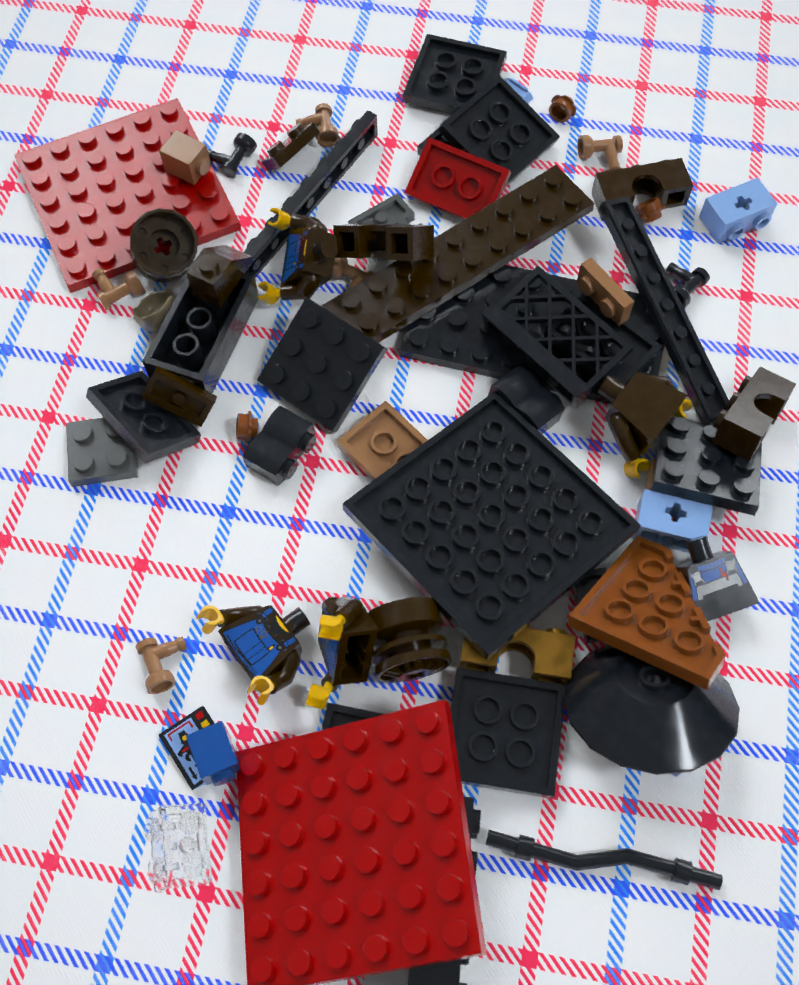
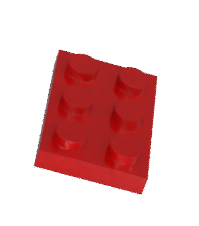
(455, 180)

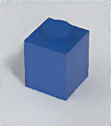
(214, 754)

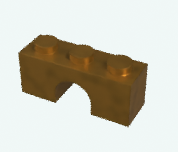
(547, 651)

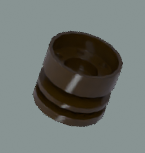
(169, 229)
(409, 640)

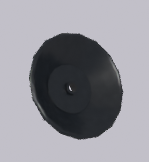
(648, 715)

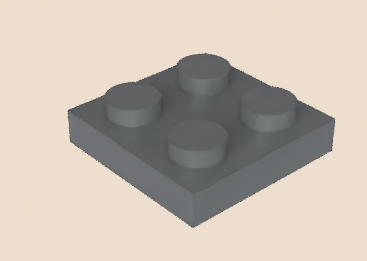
(98, 453)

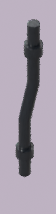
(679, 870)

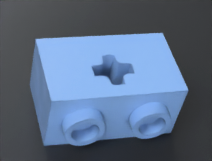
(738, 210)
(655, 513)

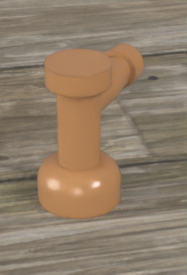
(328, 133)
(587, 146)
(342, 268)
(110, 293)
(159, 679)

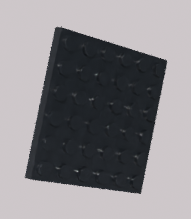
(490, 522)

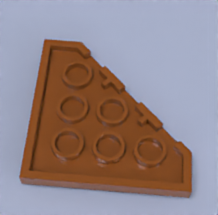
(650, 614)

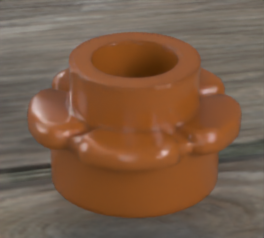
(562, 108)
(650, 209)
(246, 426)

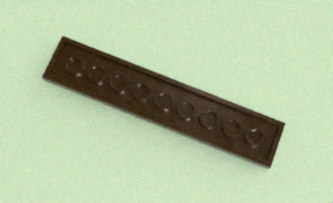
(463, 255)

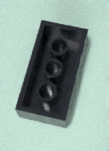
(200, 336)

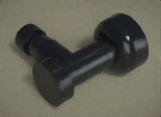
(243, 146)
(691, 281)

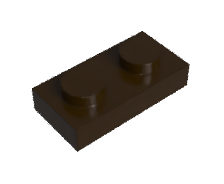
(282, 152)
(179, 396)

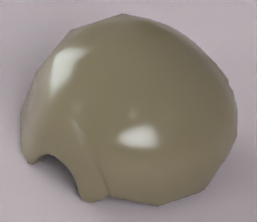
(153, 310)

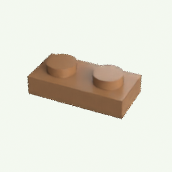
(604, 292)

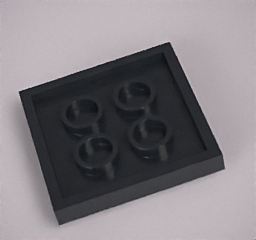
(451, 73)
(500, 129)
(321, 364)
(703, 472)
(507, 731)

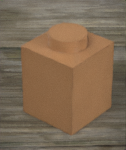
(185, 157)

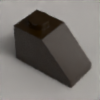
(217, 273)

